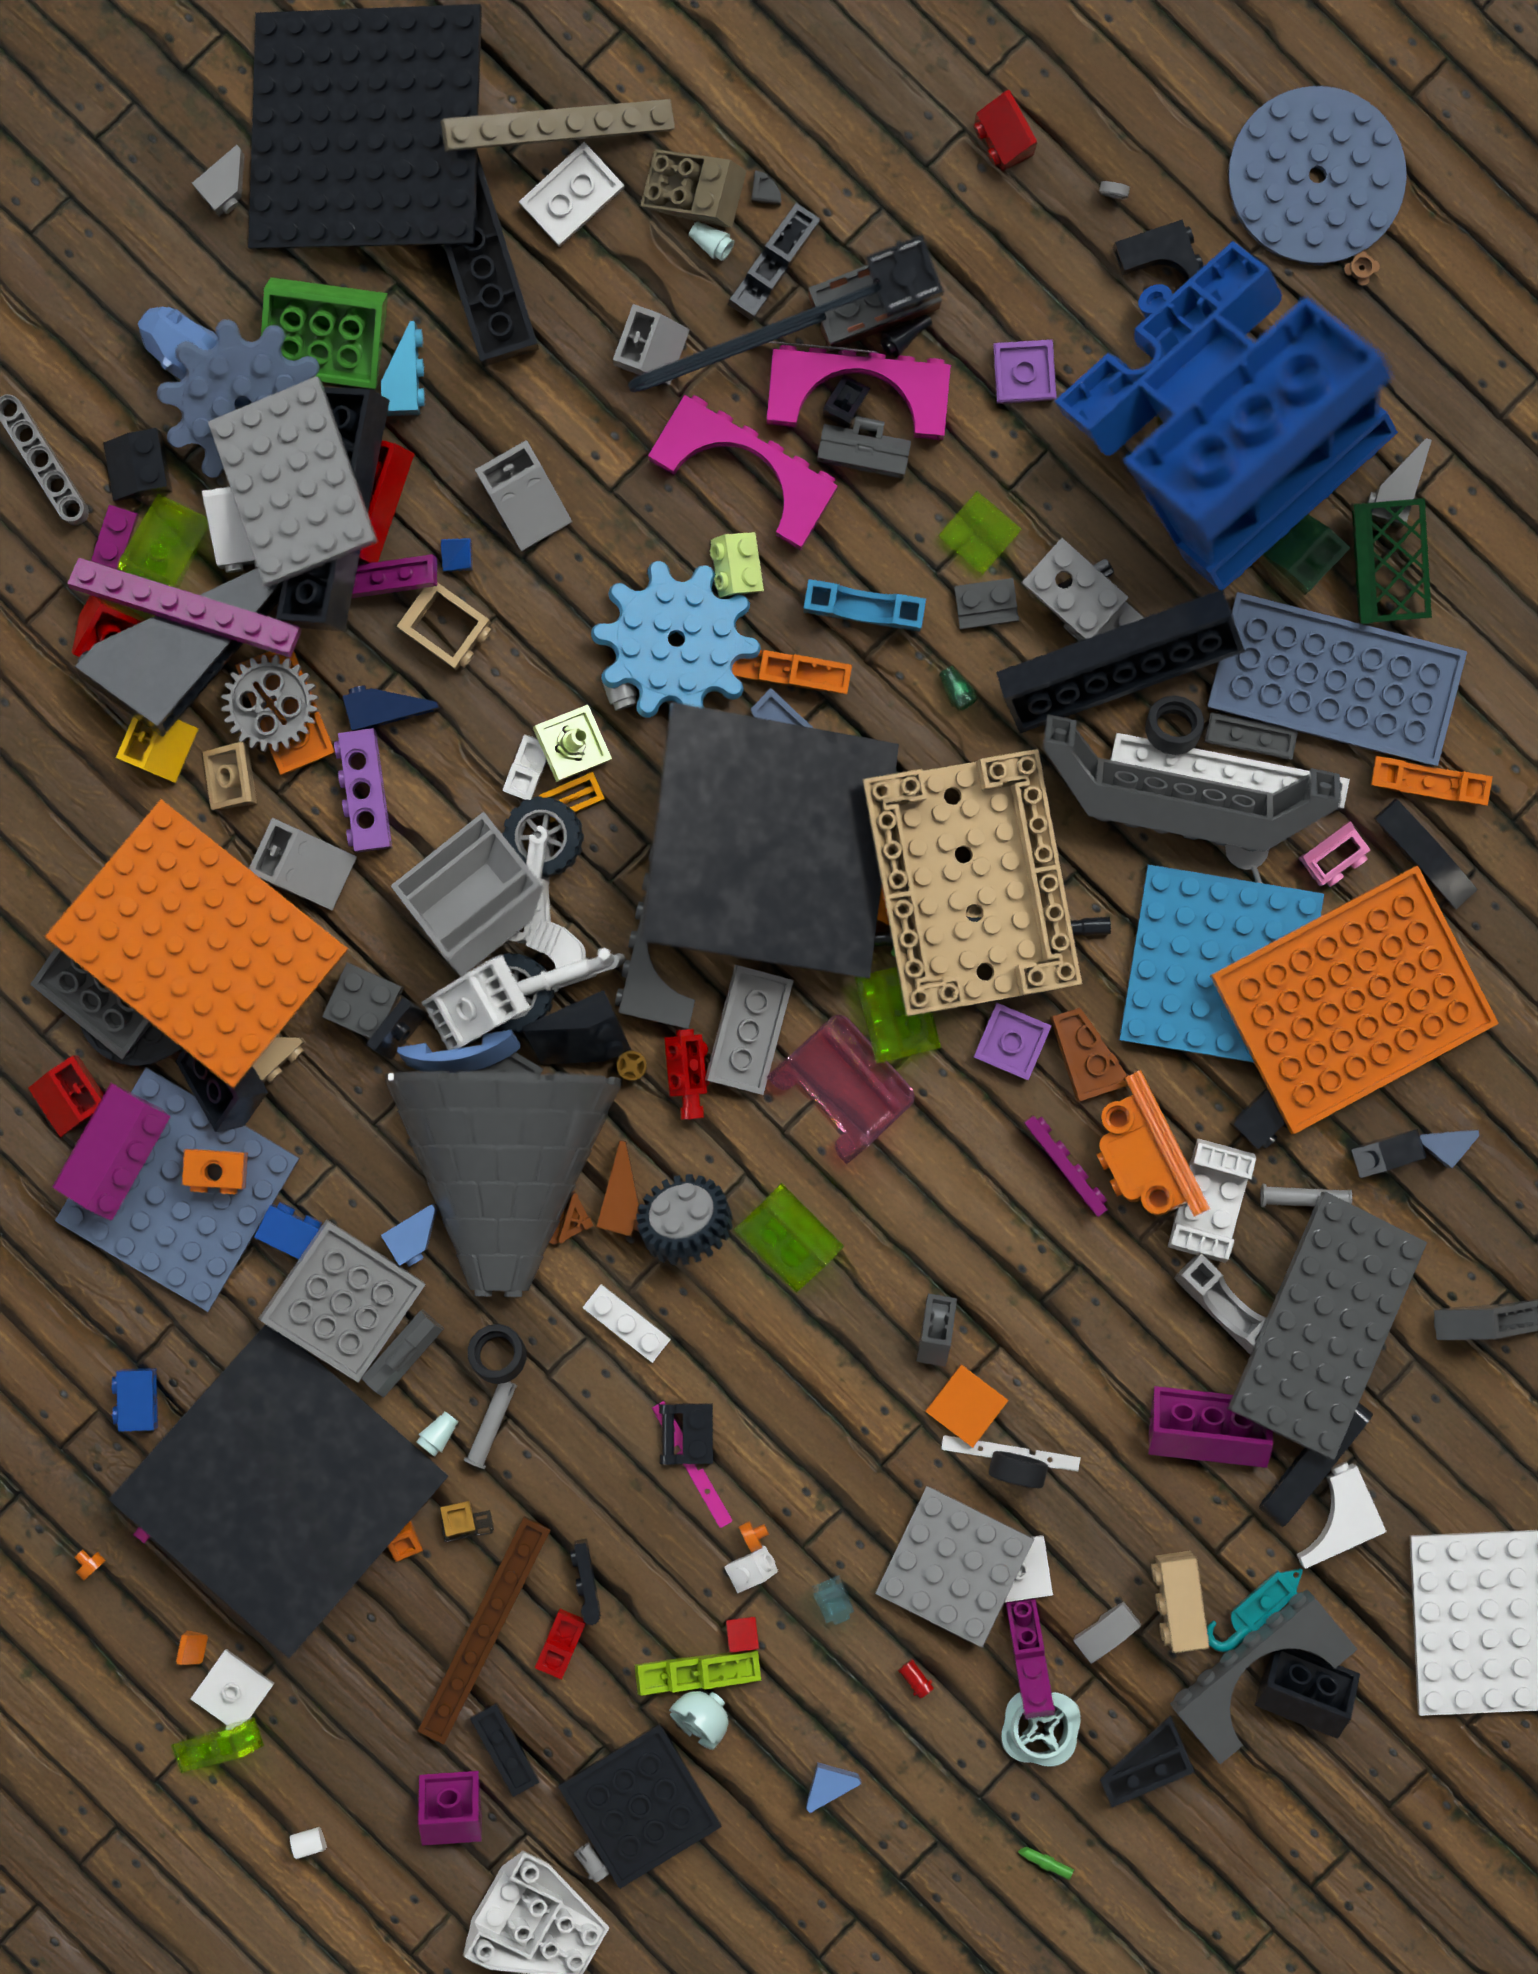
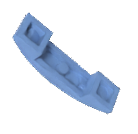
(494, 1049)

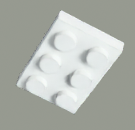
(571, 194)

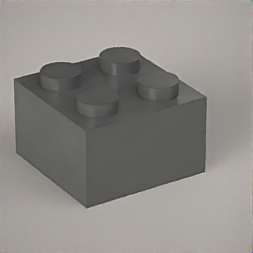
(362, 1000)

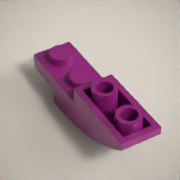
(1030, 1658)

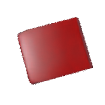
(742, 1634)

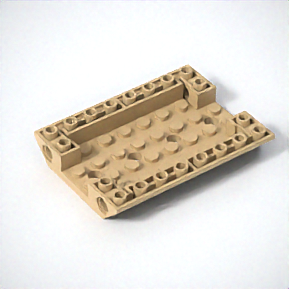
(1009, 876)

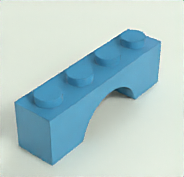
(863, 606)

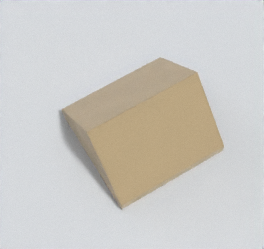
(229, 776)

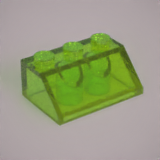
(890, 1030)
(789, 1237)

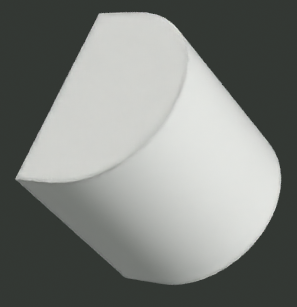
(307, 1842)

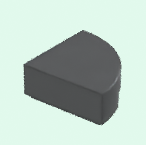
(765, 189)

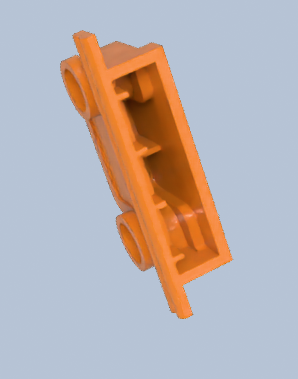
(1146, 1154)

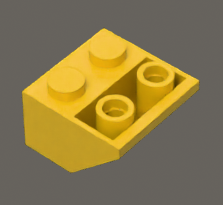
(157, 754)

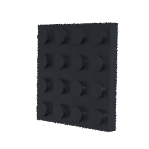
(640, 1805)

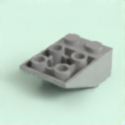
(523, 495)
(302, 864)

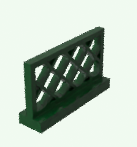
(1365, 564)

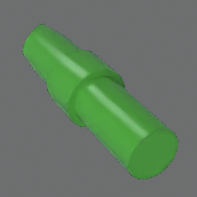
(1046, 1862)

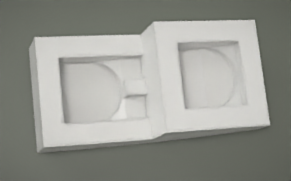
(526, 769)

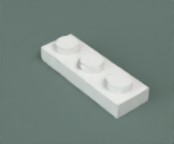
(626, 1323)

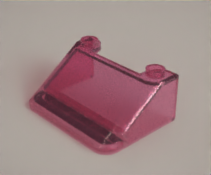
(847, 1084)

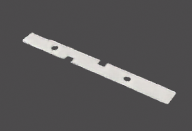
(1059, 1461)

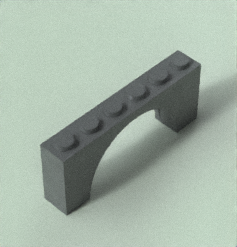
(644, 991)
(1297, 1626)

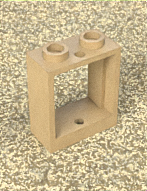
(420, 607)

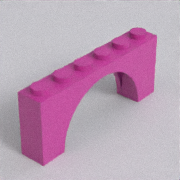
(919, 383)
(698, 429)

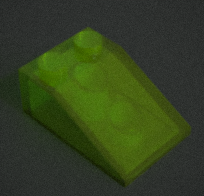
(164, 543)

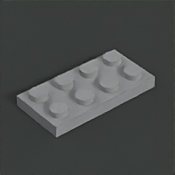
(749, 1029)

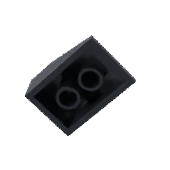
(578, 1033)
(222, 1104)

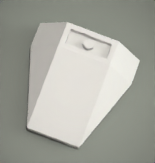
(533, 1922)

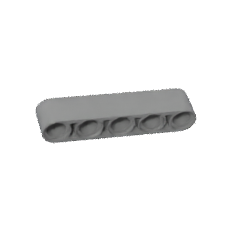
(53, 468)

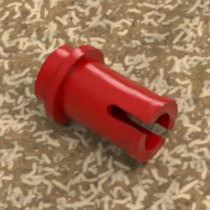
(916, 1679)

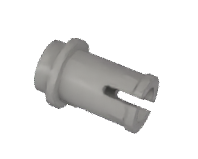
(591, 1863)

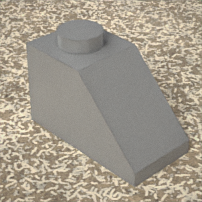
(223, 182)

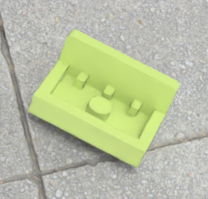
(736, 564)

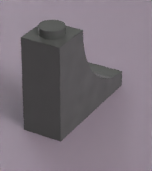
(1486, 1321)

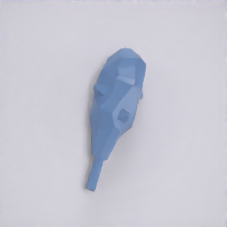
(166, 328)

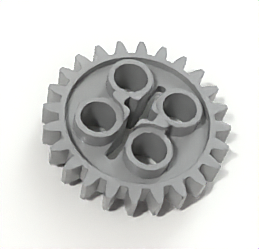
(249, 719)

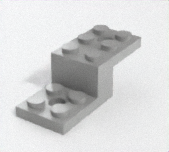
(1089, 604)

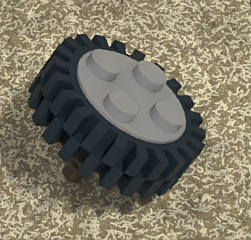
(684, 1219)

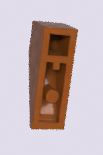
(621, 1196)

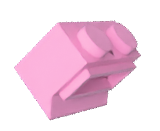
(1328, 845)

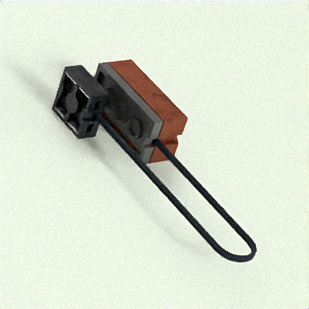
(883, 294)

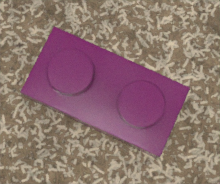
(114, 536)

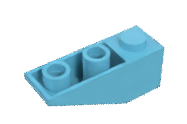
(402, 376)

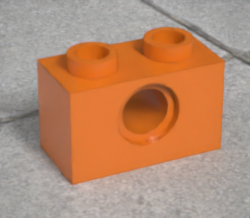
(196, 1170)

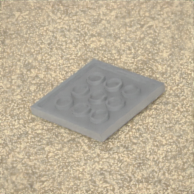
(342, 1301)
(954, 1566)

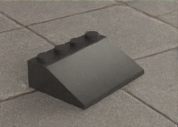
(90, 1003)

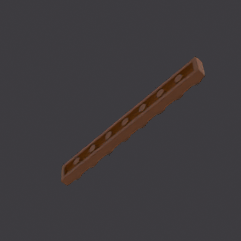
(484, 1630)

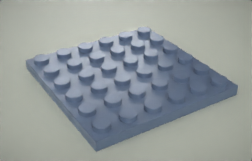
(179, 1234)

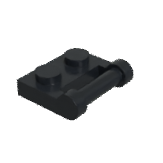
(696, 1433)

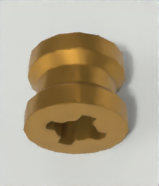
(631, 1065)

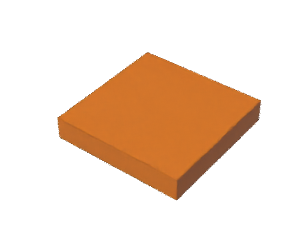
(966, 1405)

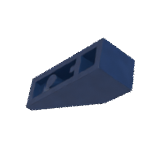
(376, 707)

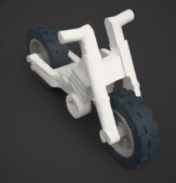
(541, 933)

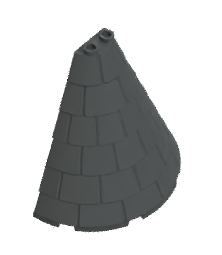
(501, 1160)

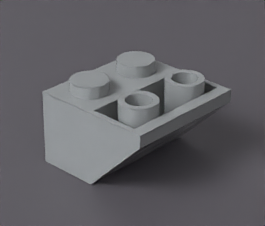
(649, 341)

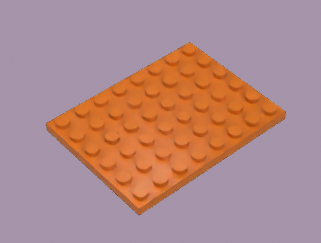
(196, 943)
(1354, 999)

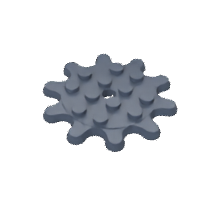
(221, 376)

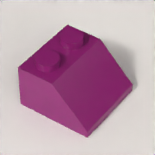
(450, 1808)

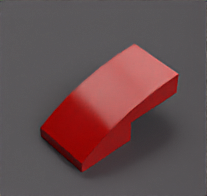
(560, 1644)

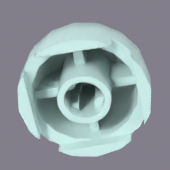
(701, 1716)

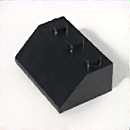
(1308, 1691)

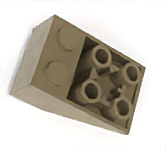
(694, 187)

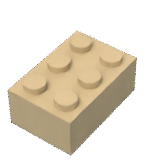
(1180, 1601)

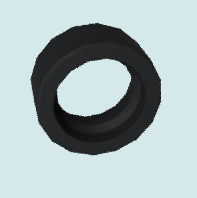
(1179, 706)
(481, 1338)
(1018, 1469)

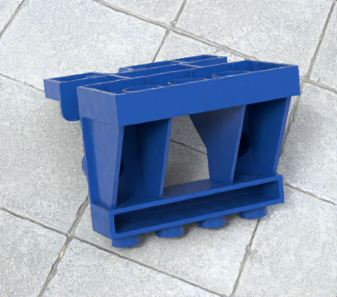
(1248, 424)

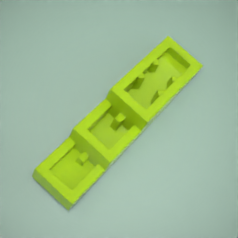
(697, 1672)

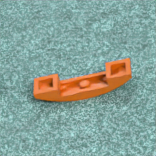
(1431, 781)

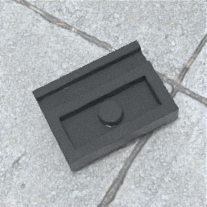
(986, 603)

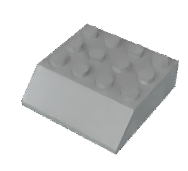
(471, 894)

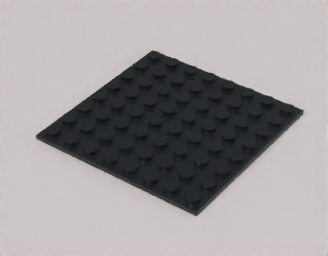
(354, 128)
(766, 842)
(278, 1489)

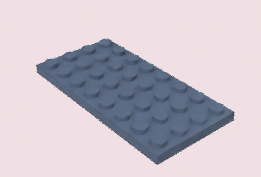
(1339, 680)

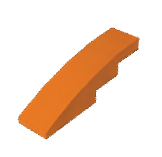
(795, 671)

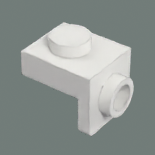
(751, 1569)

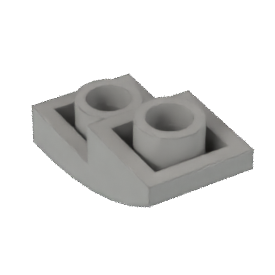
(1107, 1632)

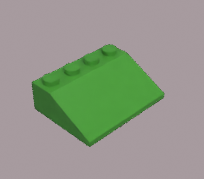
(331, 324)

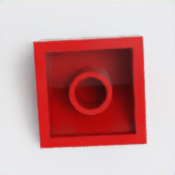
(1005, 131)

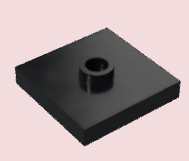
(397, 1028)

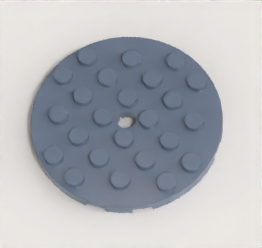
(1326, 132)

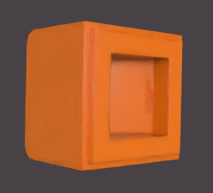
(405, 1543)
(191, 1648)

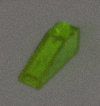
(218, 1745)

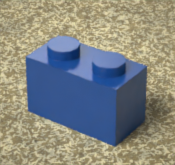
(286, 1230)
(135, 1399)

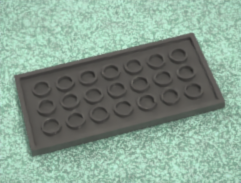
(1327, 1325)

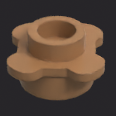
(1370, 265)

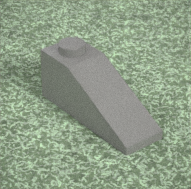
(1400, 485)

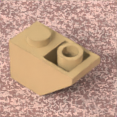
(276, 1055)

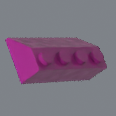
(111, 1151)
(1202, 1428)

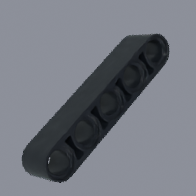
(1307, 1473)

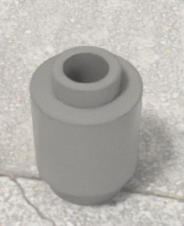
(622, 696)

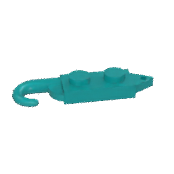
(1257, 1607)

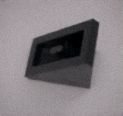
(845, 401)

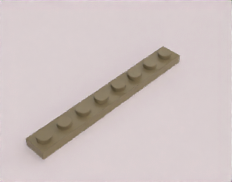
(557, 125)

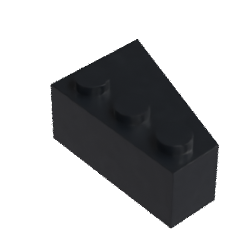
(1148, 1766)

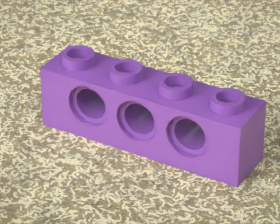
(379, 834)

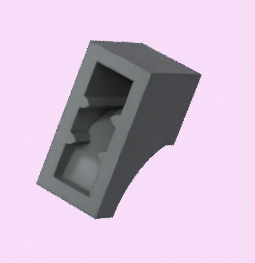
(936, 1330)

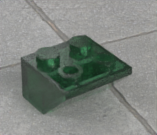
(1306, 553)

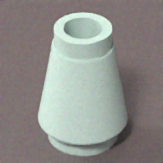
(711, 240)
(437, 1434)

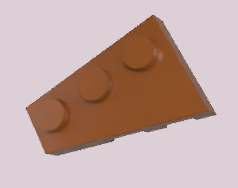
(1086, 1057)

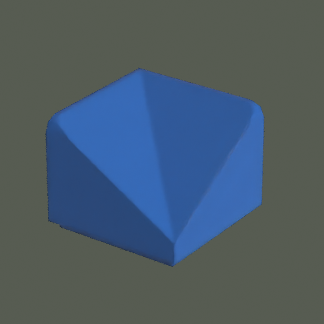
(456, 554)

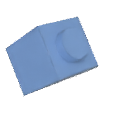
(411, 1236)

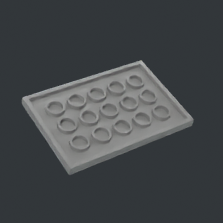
(292, 481)

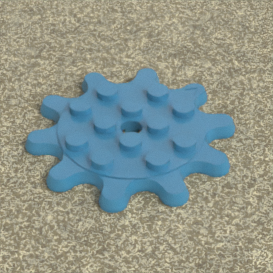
(668, 671)

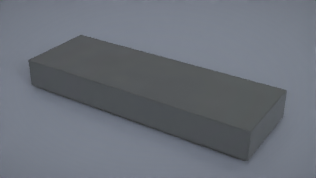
(1251, 736)

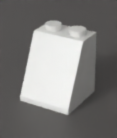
(227, 531)

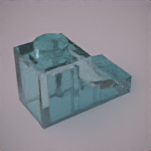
(833, 1600)

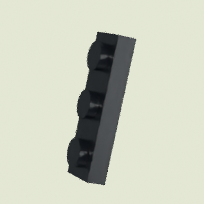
(505, 1749)

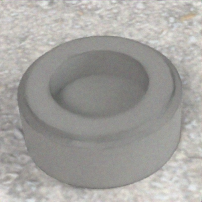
(1114, 190)

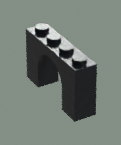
(1160, 246)

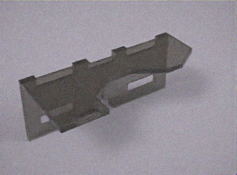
(479, 1524)

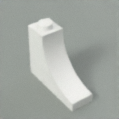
(1350, 1520)

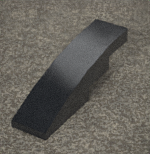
(774, 261)
(1425, 852)

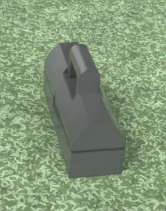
(876, 455)
(402, 1353)

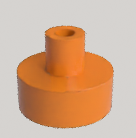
(752, 1535)
(88, 1563)

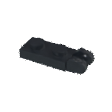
(586, 1583)

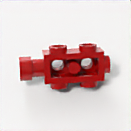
(687, 1071)

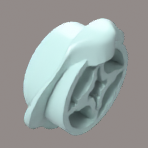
(1058, 1753)

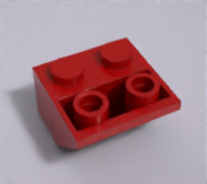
(67, 1095)

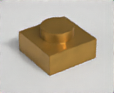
(458, 1519)

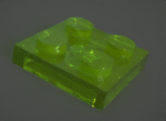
(979, 532)

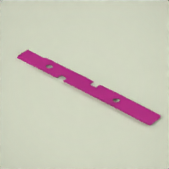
(700, 1479)

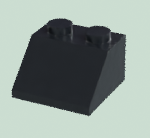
(137, 465)

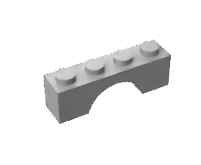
(1213, 1294)

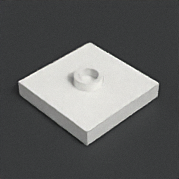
(1034, 1575)
(232, 1689)

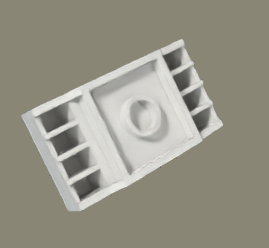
(475, 1004)
(1222, 1178)

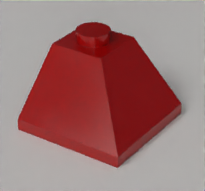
(100, 621)

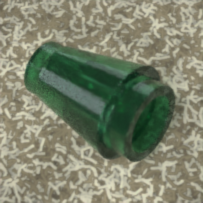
(958, 689)

